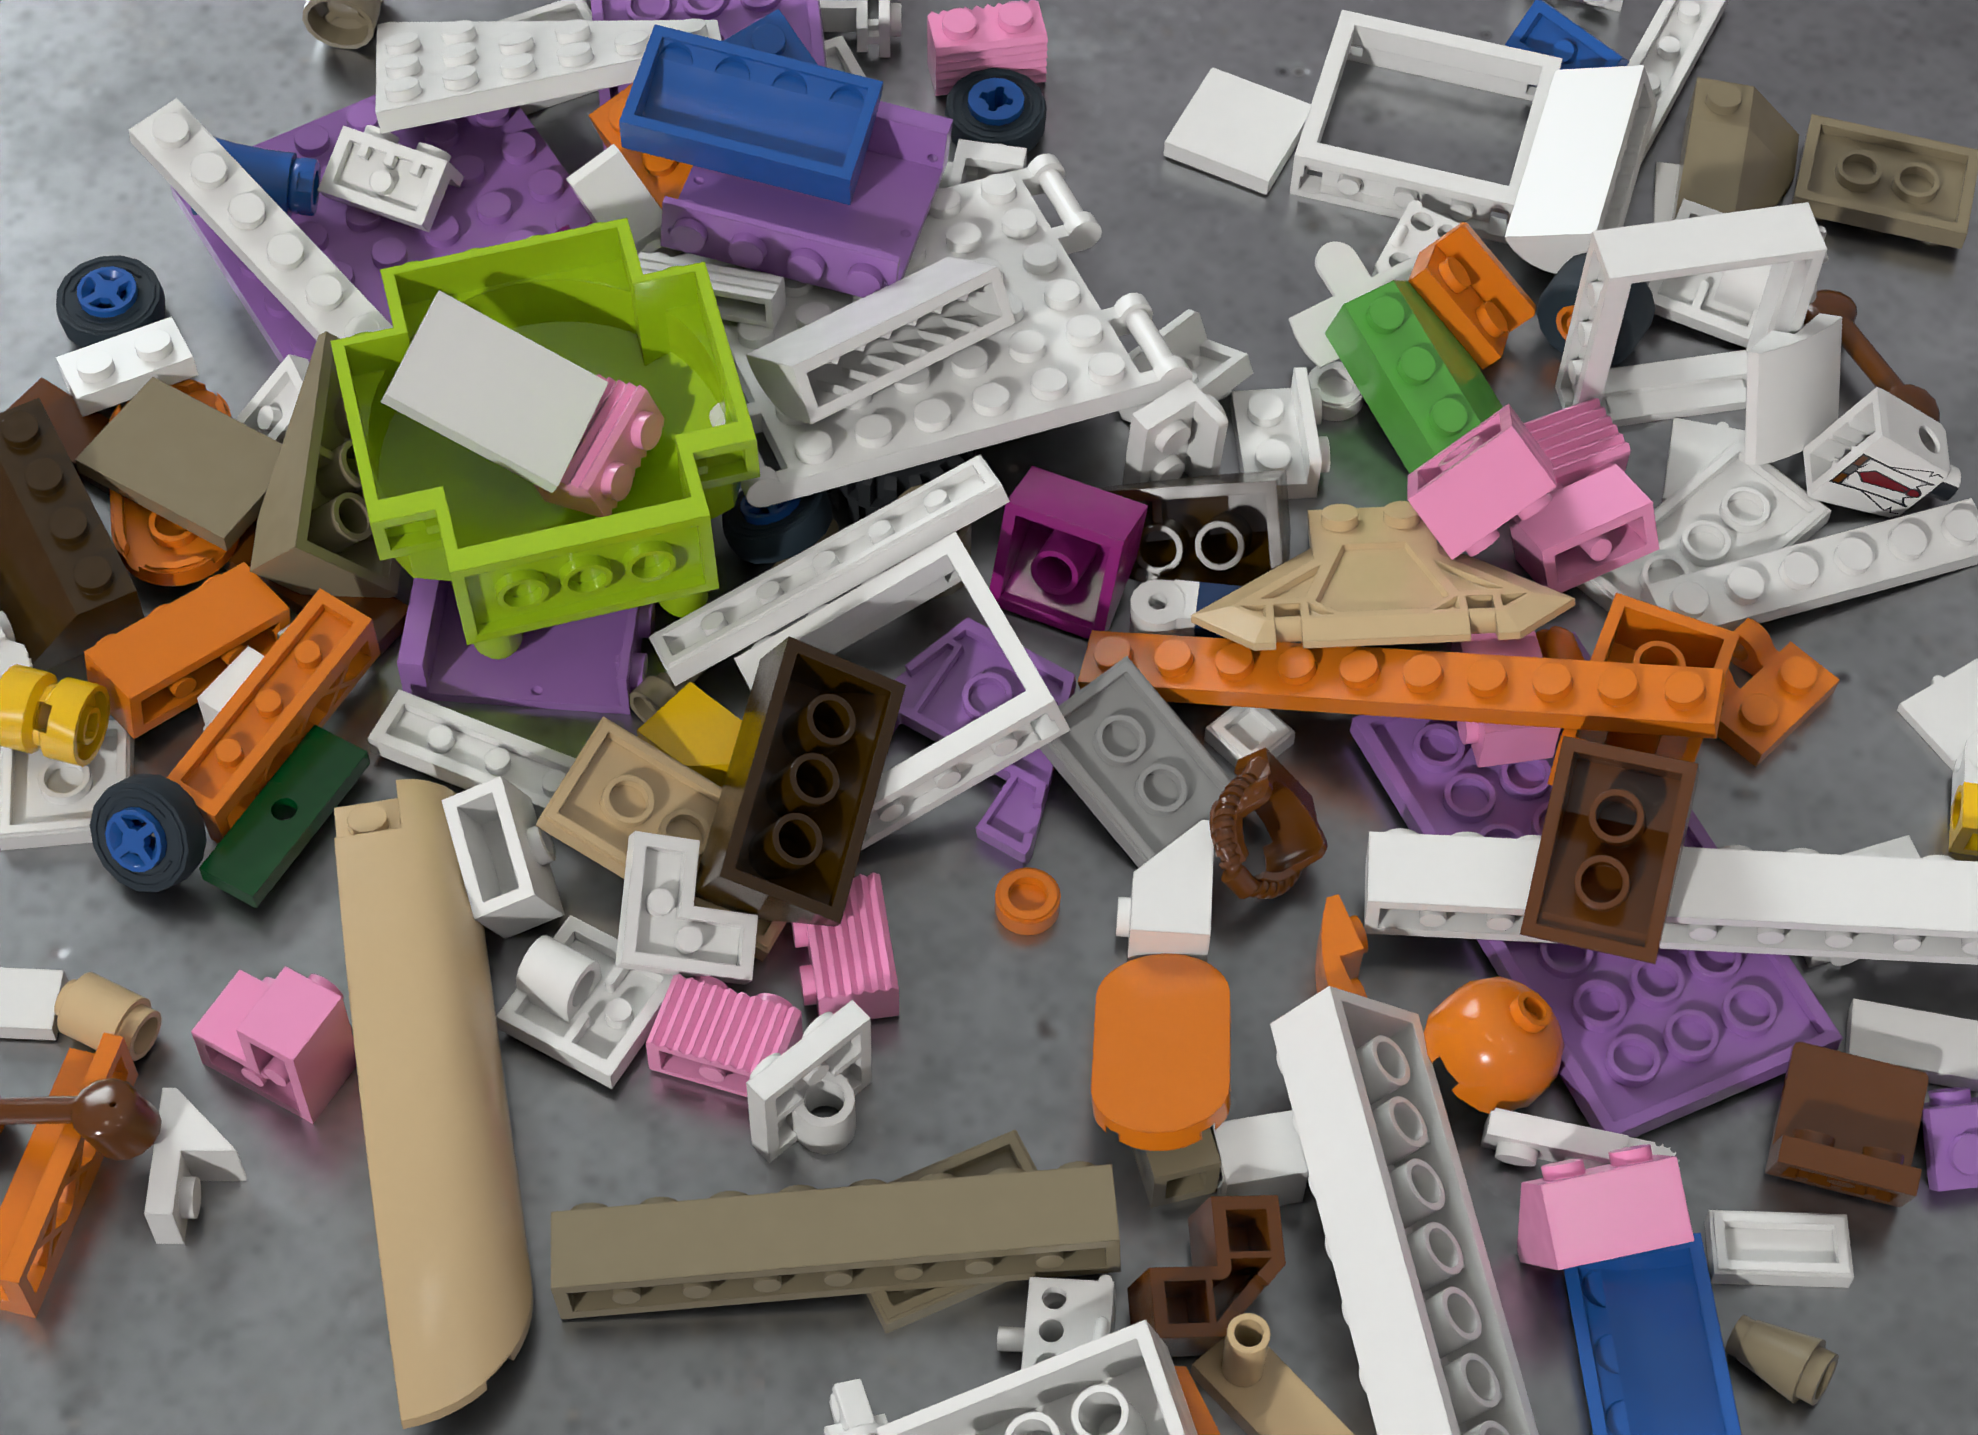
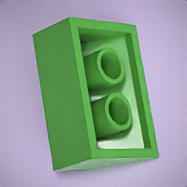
(1410, 371)

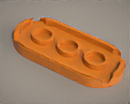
(155, 546)
(1162, 1051)

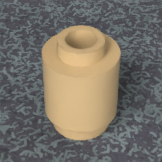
(98, 1006)

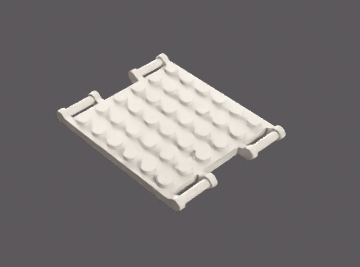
(1034, 376)

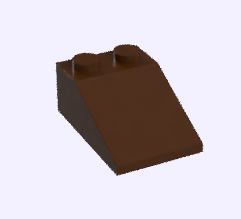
(1610, 849)

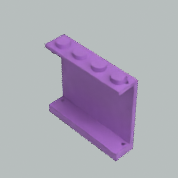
(815, 238)
(559, 667)

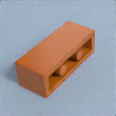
(183, 647)

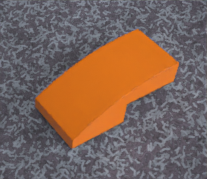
(1340, 949)

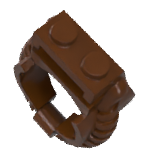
(1288, 816)

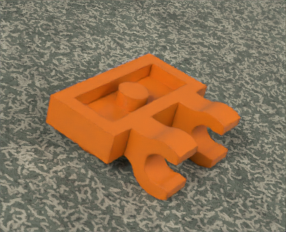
(1776, 699)

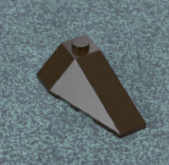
(1211, 527)

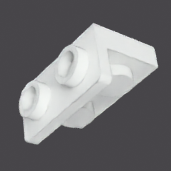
(388, 178)
(1280, 433)
(1176, 436)

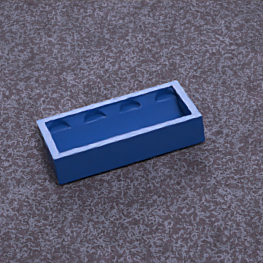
(751, 114)
(1652, 1344)

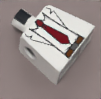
(1880, 458)

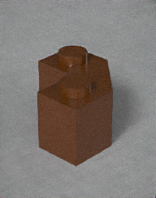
(1234, 1257)

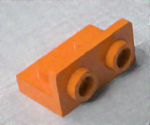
(1471, 293)

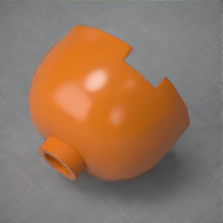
(1496, 1043)

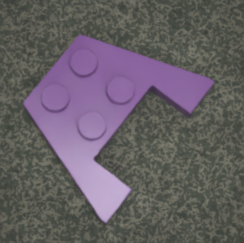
(958, 683)

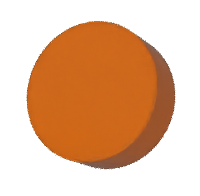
(1027, 901)

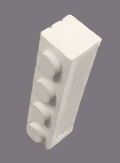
(739, 293)

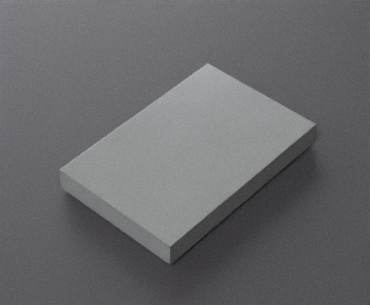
(1135, 762)

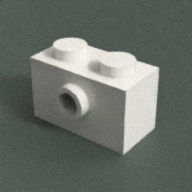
(503, 857)

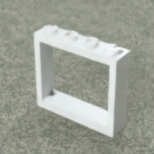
(1388, 184)
(1678, 248)
(971, 751)

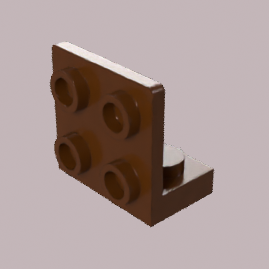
(1849, 1125)

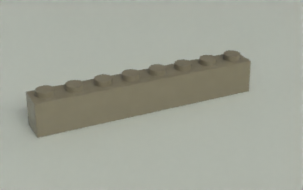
(834, 1240)

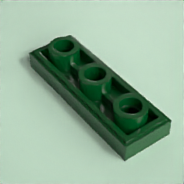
(302, 789)

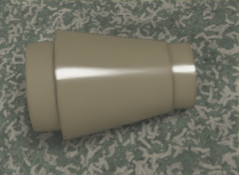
(1783, 1358)

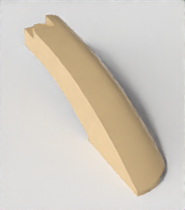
(431, 1103)

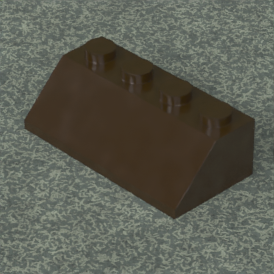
(56, 558)
(799, 787)

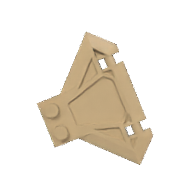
(1379, 582)

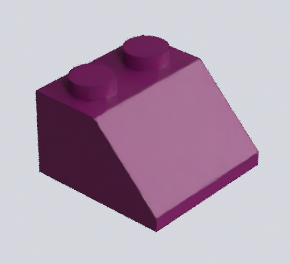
(1065, 552)

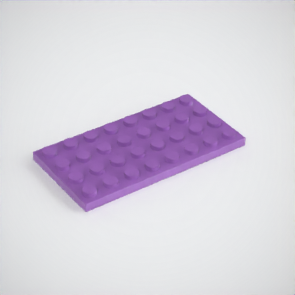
(1635, 1033)

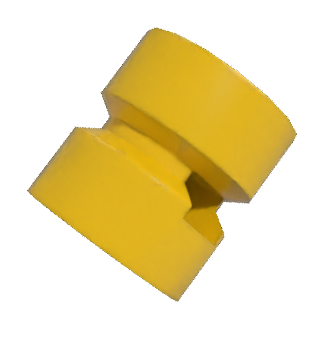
(58, 718)

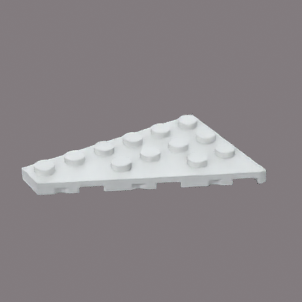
(486, 66)

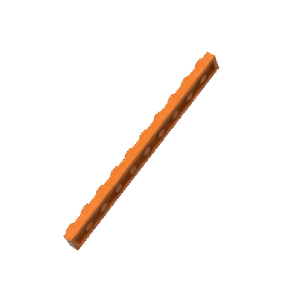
(1421, 684)

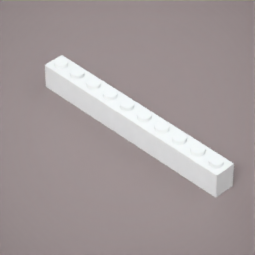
(1719, 900)

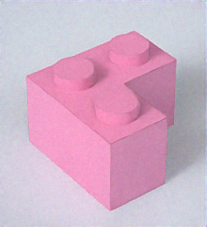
(280, 1039)

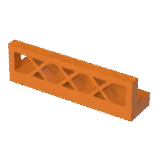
(275, 708)
(53, 1183)

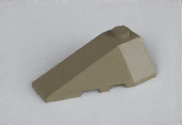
(1734, 149)
(314, 510)

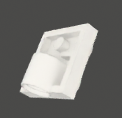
(1712, 302)
(580, 1004)
(819, 1070)

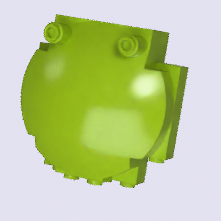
(489, 531)

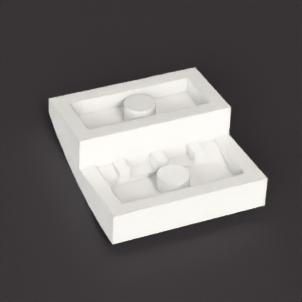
(1792, 389)

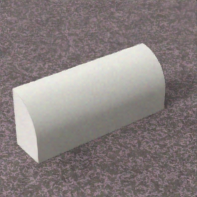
(1581, 162)
(882, 338)

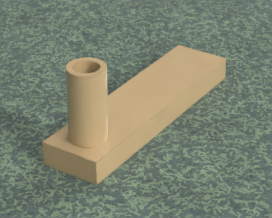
(1259, 1387)

